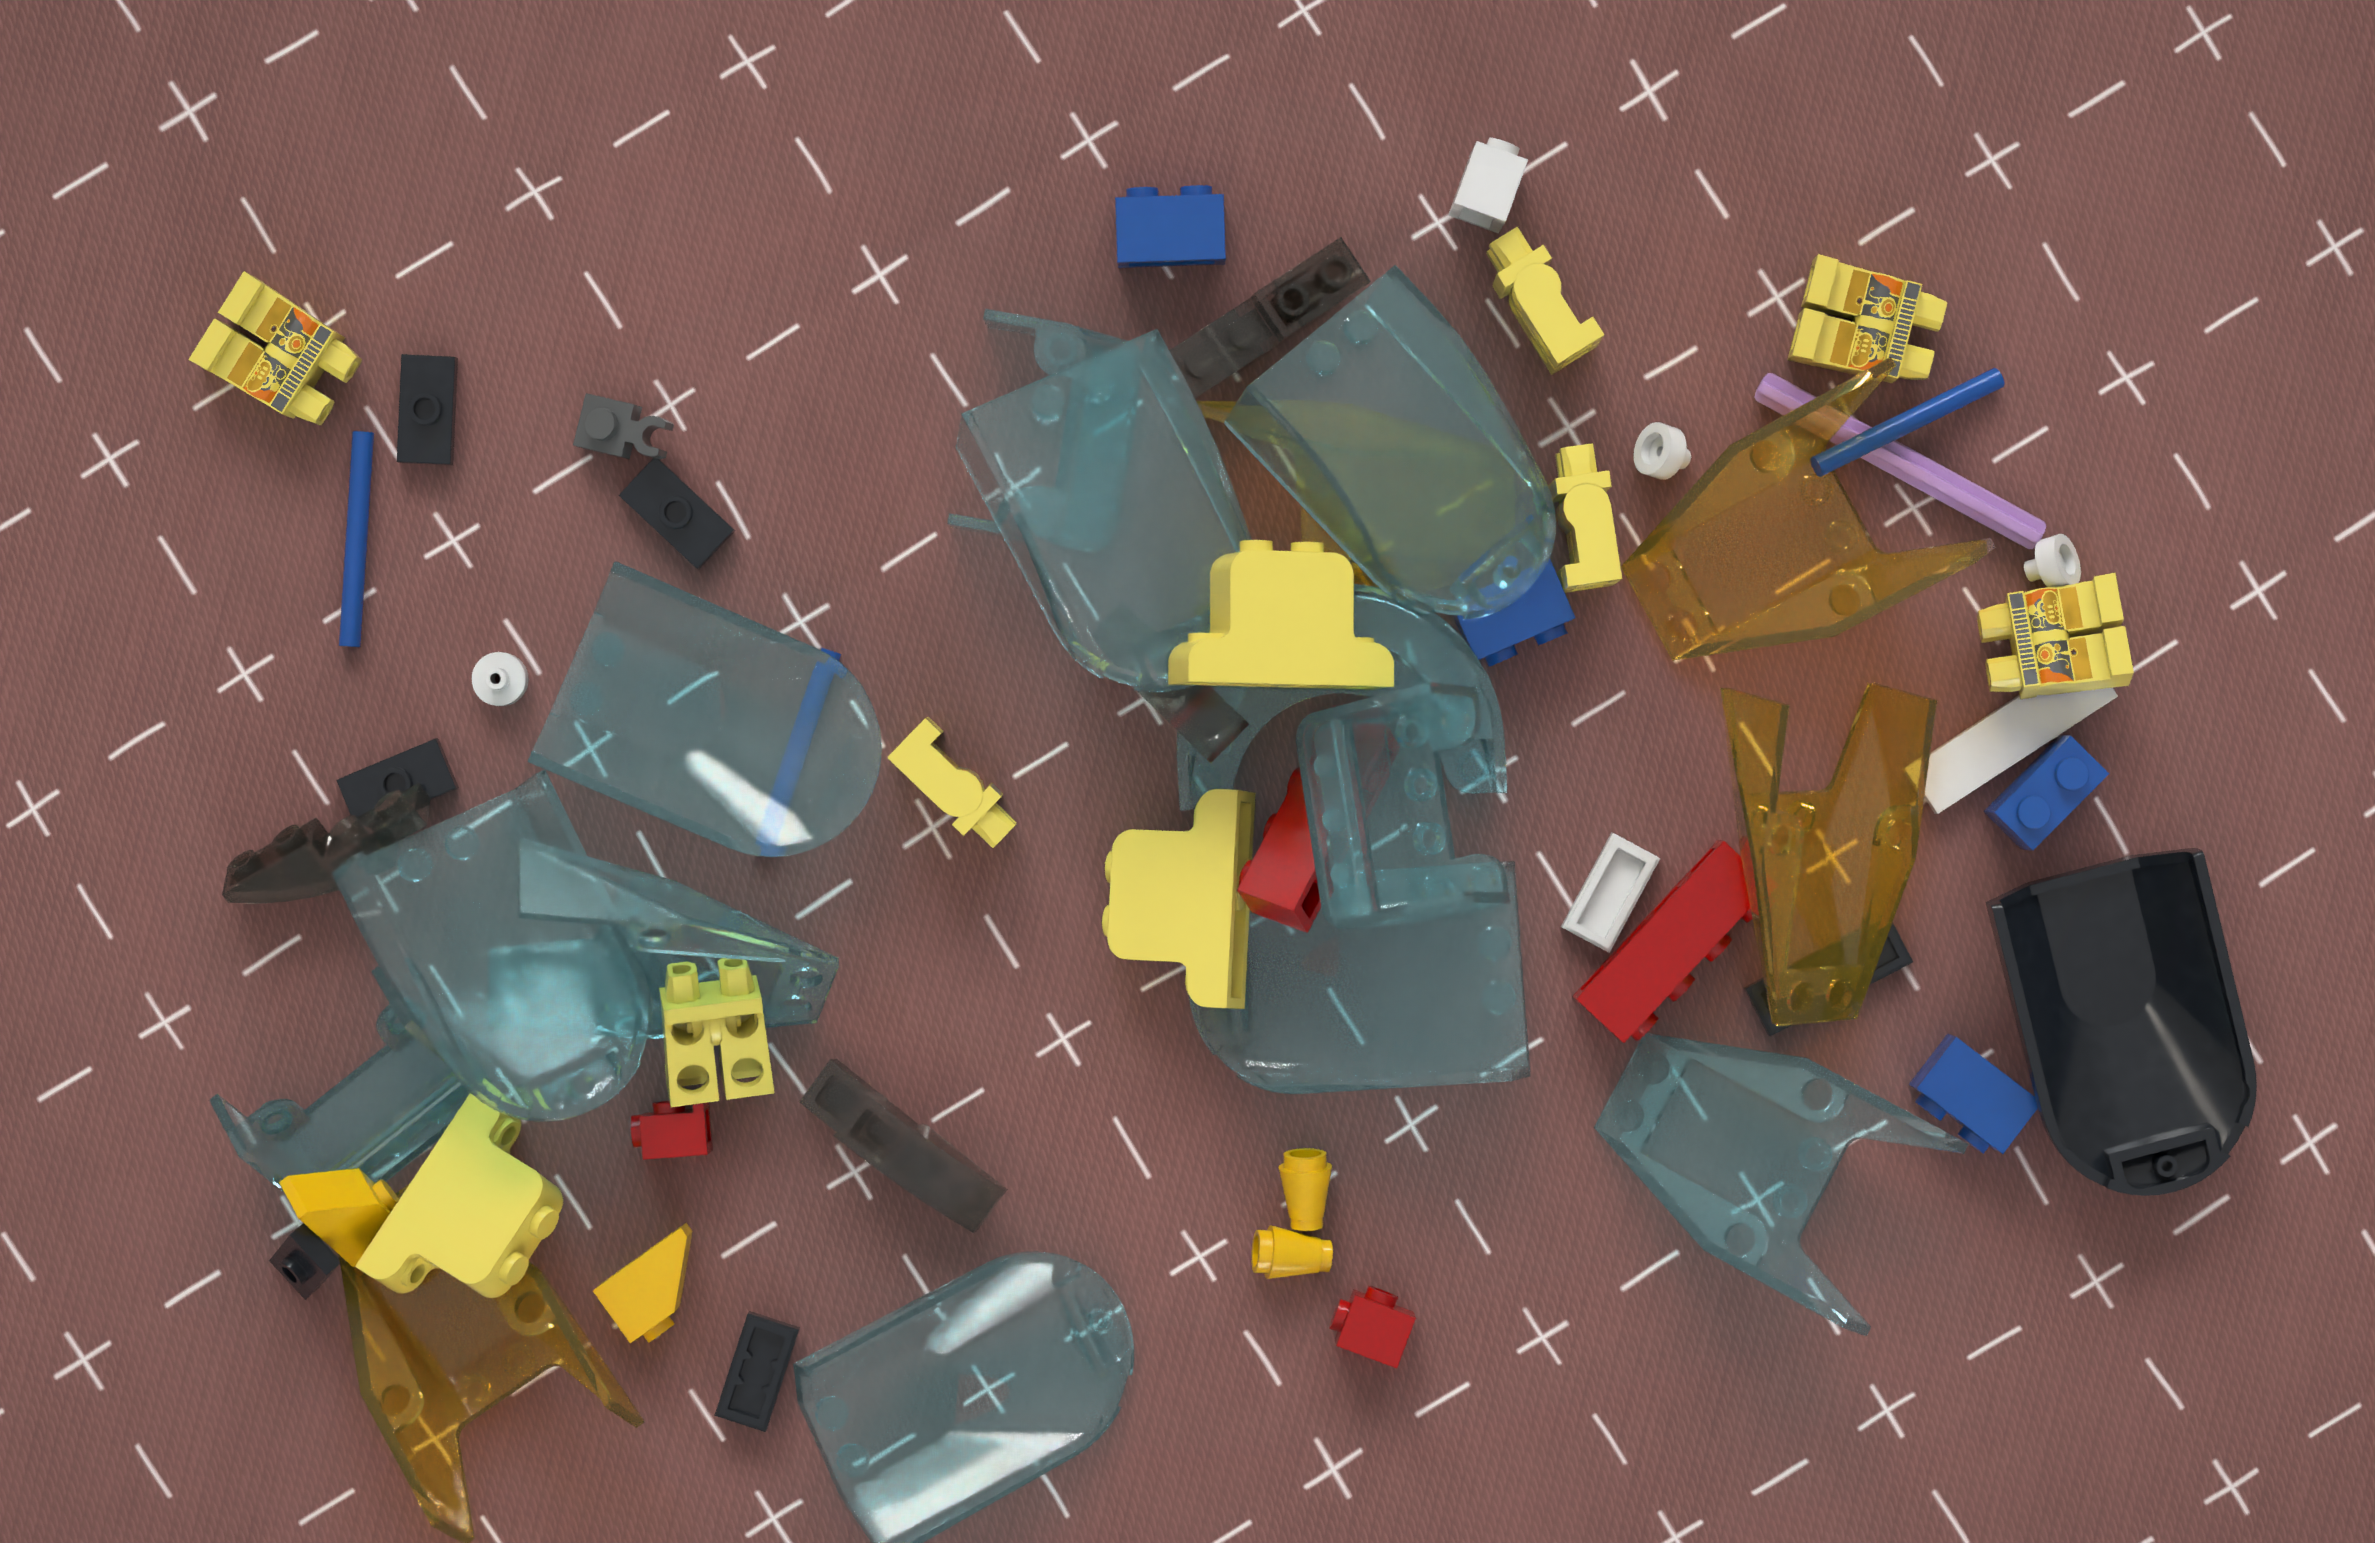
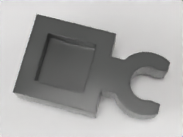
(615, 426)

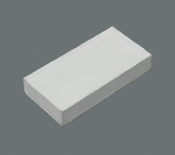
(1610, 892)

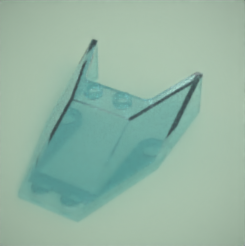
(675, 925)
(1746, 1149)

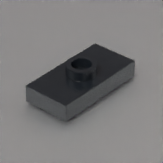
(427, 409)
(677, 513)
(421, 765)
(305, 1261)
(757, 1371)

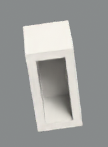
(1489, 184)

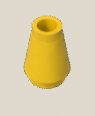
(1305, 1186)
(1289, 1253)

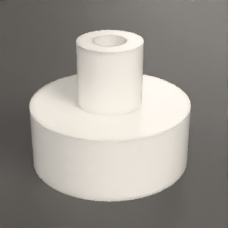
(1661, 451)
(2054, 562)
(513, 679)

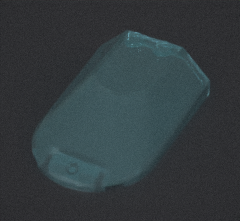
(712, 721)
(967, 1392)

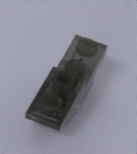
(1269, 317)
(303, 857)
(901, 1147)

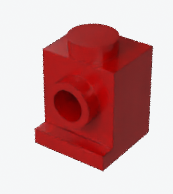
(673, 1131)

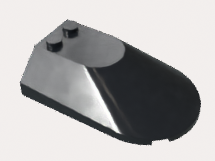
(2129, 1018)

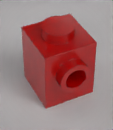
(1373, 1325)

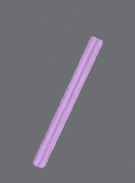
(1918, 471)

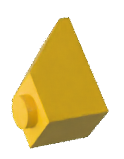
(341, 1208)
(648, 1287)

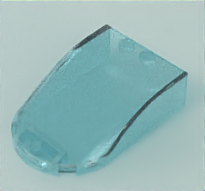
(1404, 454)
(1109, 505)
(1378, 1005)
(519, 1009)

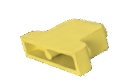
(1281, 625)
(1181, 900)
(467, 1210)

